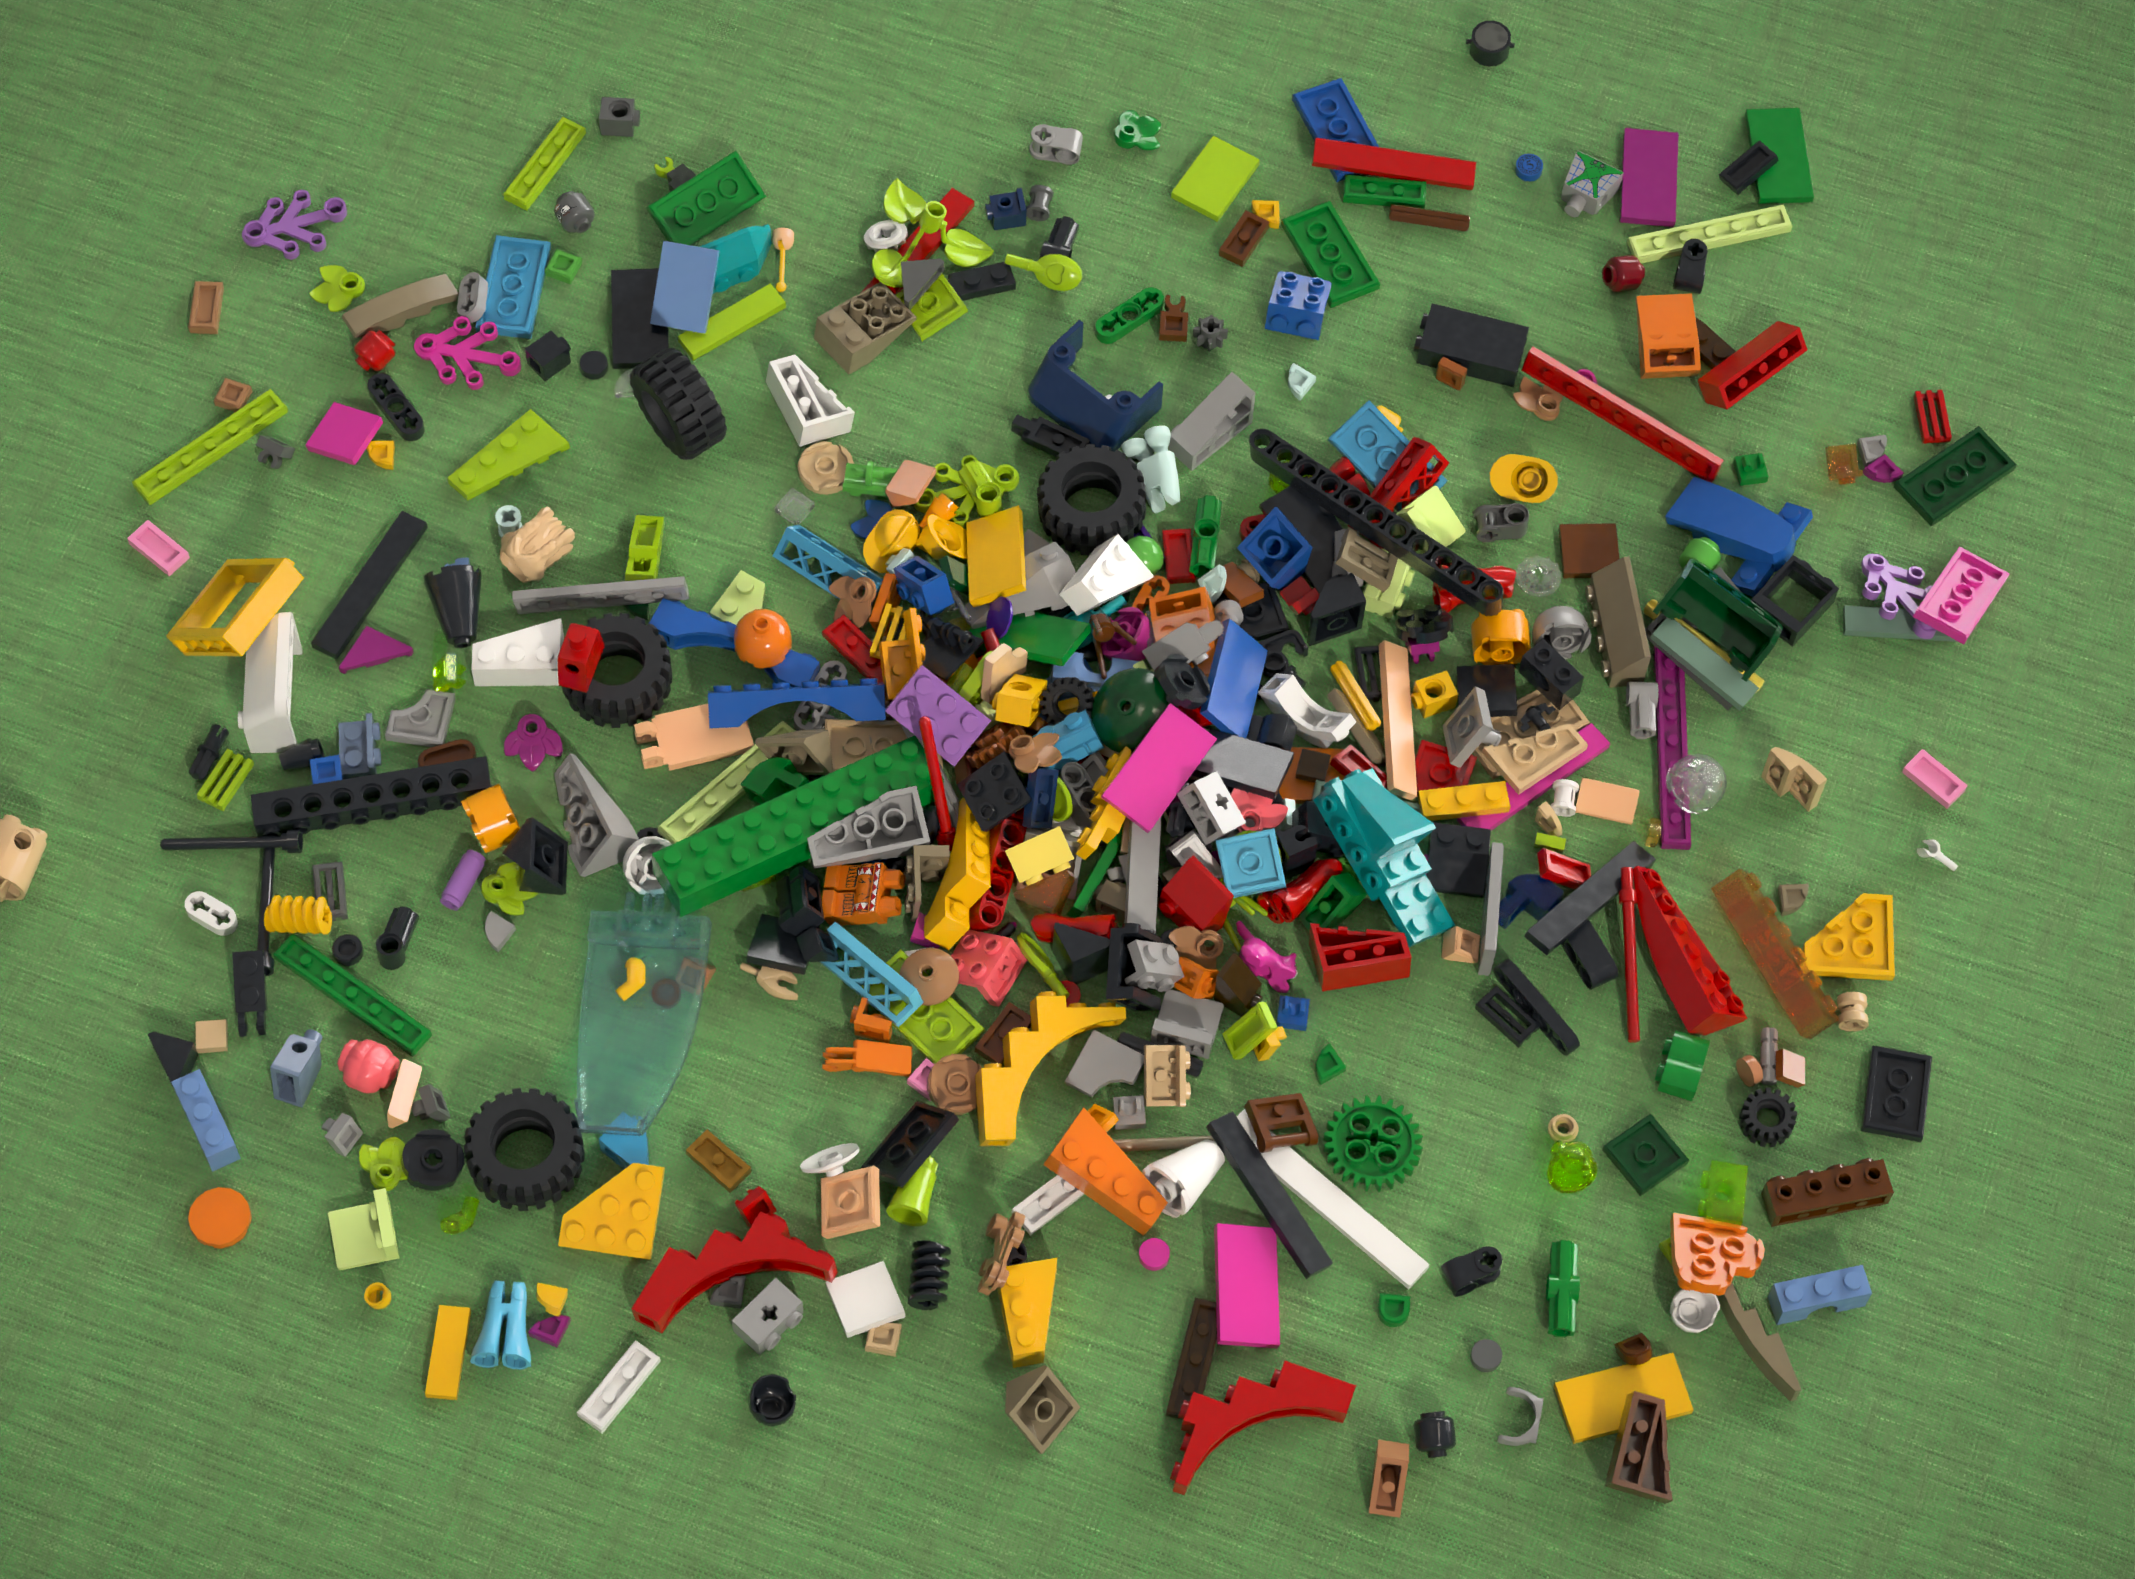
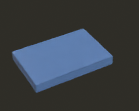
(684, 287)

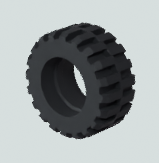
(678, 403)
(1091, 469)
(637, 697)
(517, 1113)

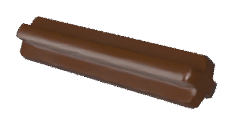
(1429, 217)

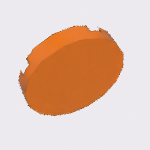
(220, 1217)

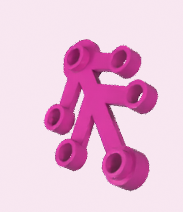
(464, 351)

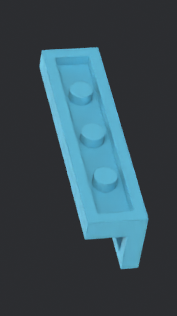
(879, 969)

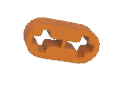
(1146, 591)

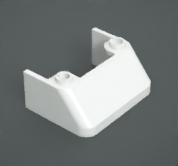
(270, 686)

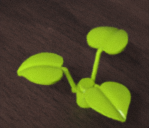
(904, 205)

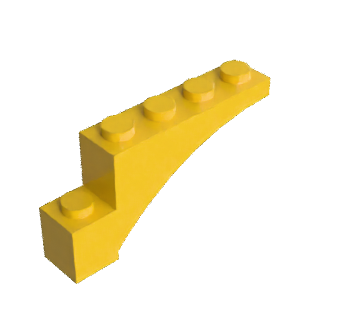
(963, 881)

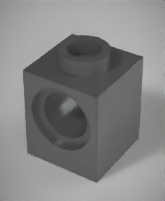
(618, 116)

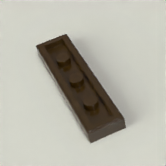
(1195, 1355)

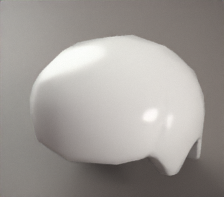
(1694, 1310)

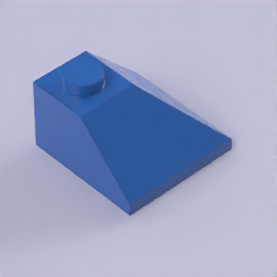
(1277, 550)

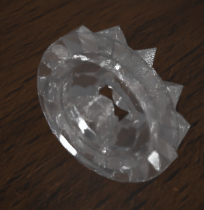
(1530, 583)

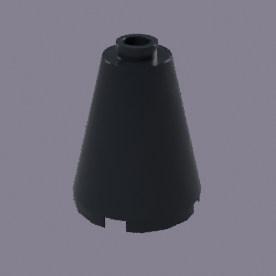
(456, 602)

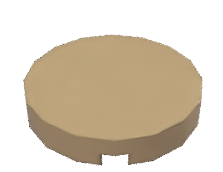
(824, 467)

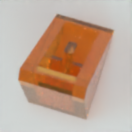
(1048, 893)

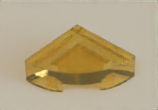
(1653, 832)

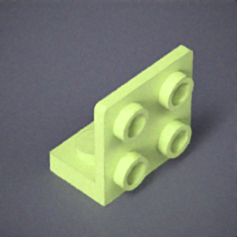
(1433, 517)
(364, 1233)

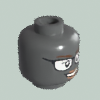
(574, 212)

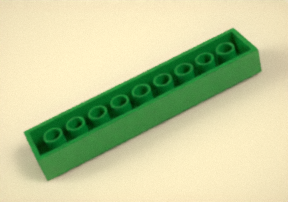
(776, 832)

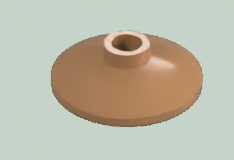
(940, 984)

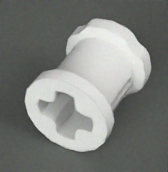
(1564, 797)

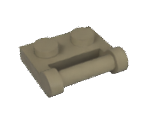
(1366, 560)

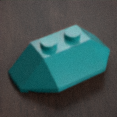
(740, 255)

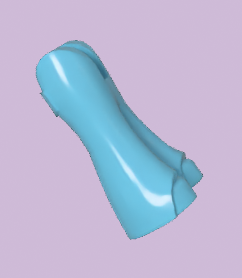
(516, 1348)

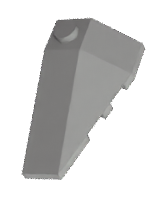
(1046, 576)
(873, 832)

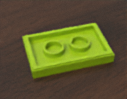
(1215, 178)

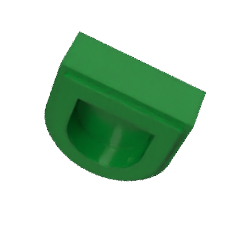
(1393, 1309)

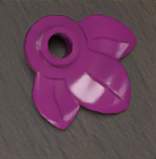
(533, 745)

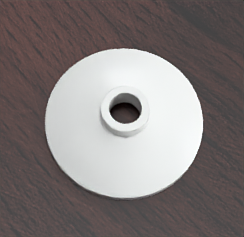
(830, 1160)

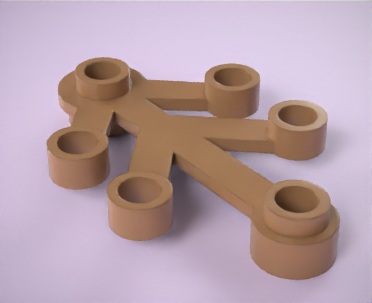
(1006, 1235)

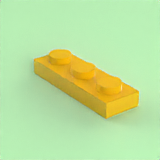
(1464, 801)

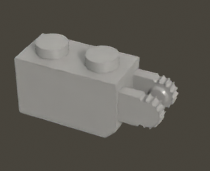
(1185, 641)

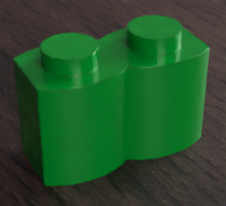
(1682, 1066)

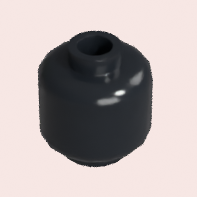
(1434, 1434)

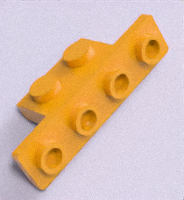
(902, 657)

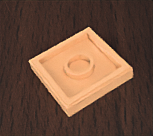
(850, 1202)

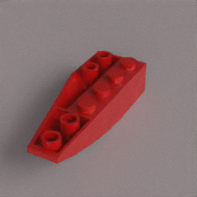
(1683, 962)

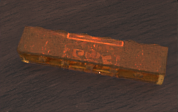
(1775, 953)

